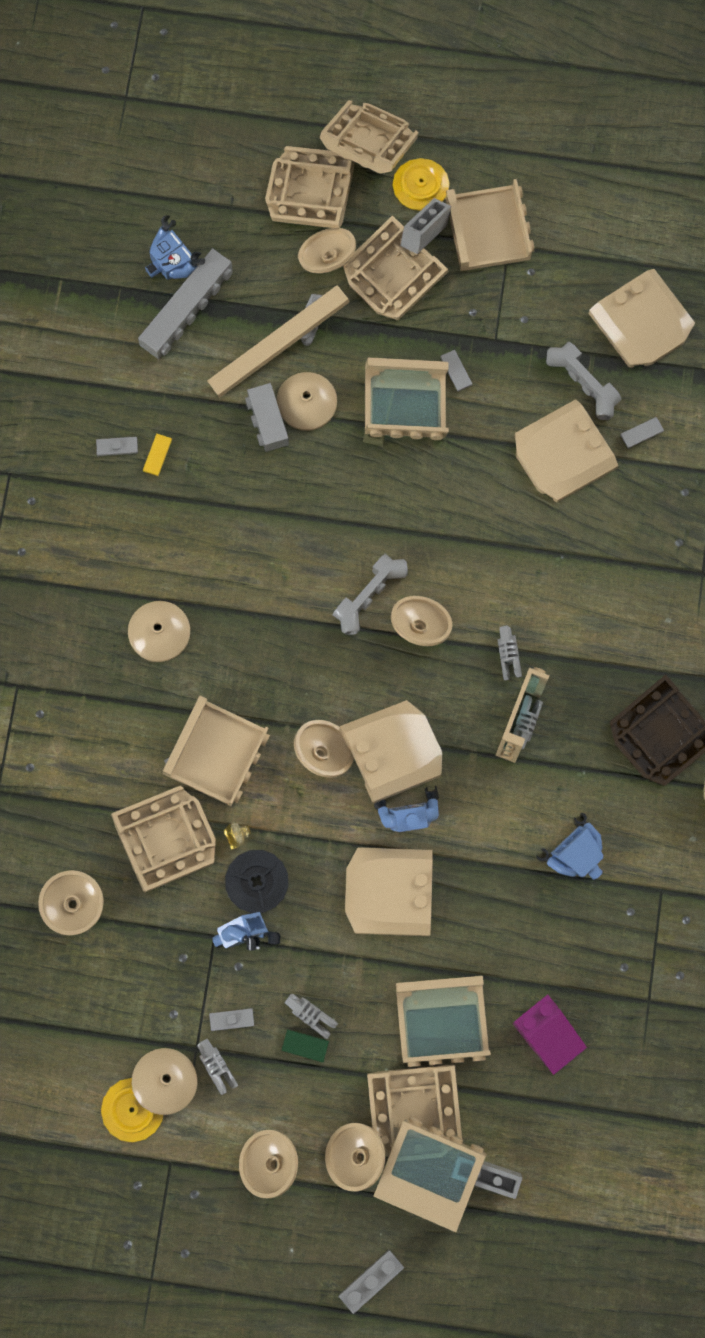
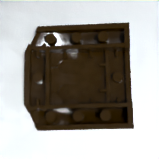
(660, 732)

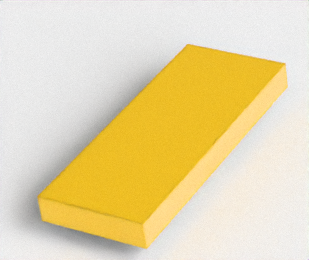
(157, 454)

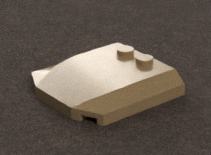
(368, 136)
(309, 187)
(391, 275)
(643, 320)
(564, 452)
(393, 750)
(165, 837)
(389, 891)
(414, 1093)

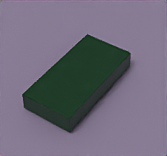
(305, 1046)

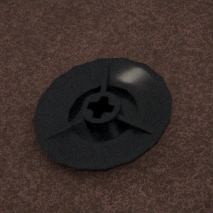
(254, 865)

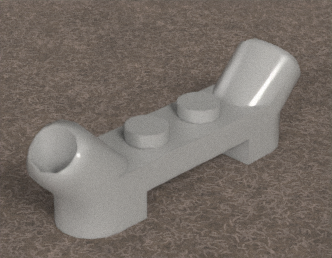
(569, 357)
(348, 611)

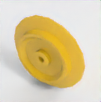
(419, 183)
(121, 1121)

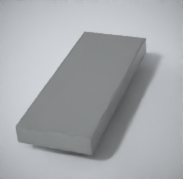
(456, 371)
(642, 432)
(117, 446)
(231, 1019)

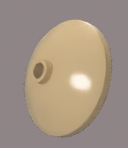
(327, 250)
(310, 412)
(421, 621)
(161, 644)
(326, 740)
(62, 890)
(153, 1092)
(345, 1153)
(259, 1160)

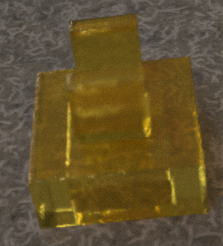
(236, 835)

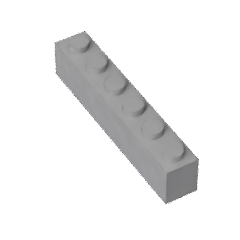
(185, 304)

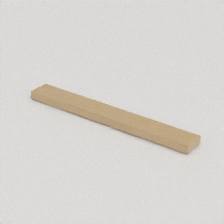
(278, 341)

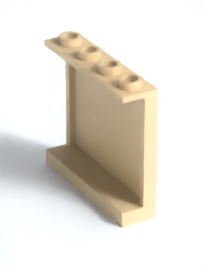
(489, 227)
(216, 752)

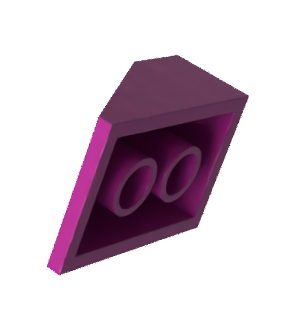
(549, 1034)

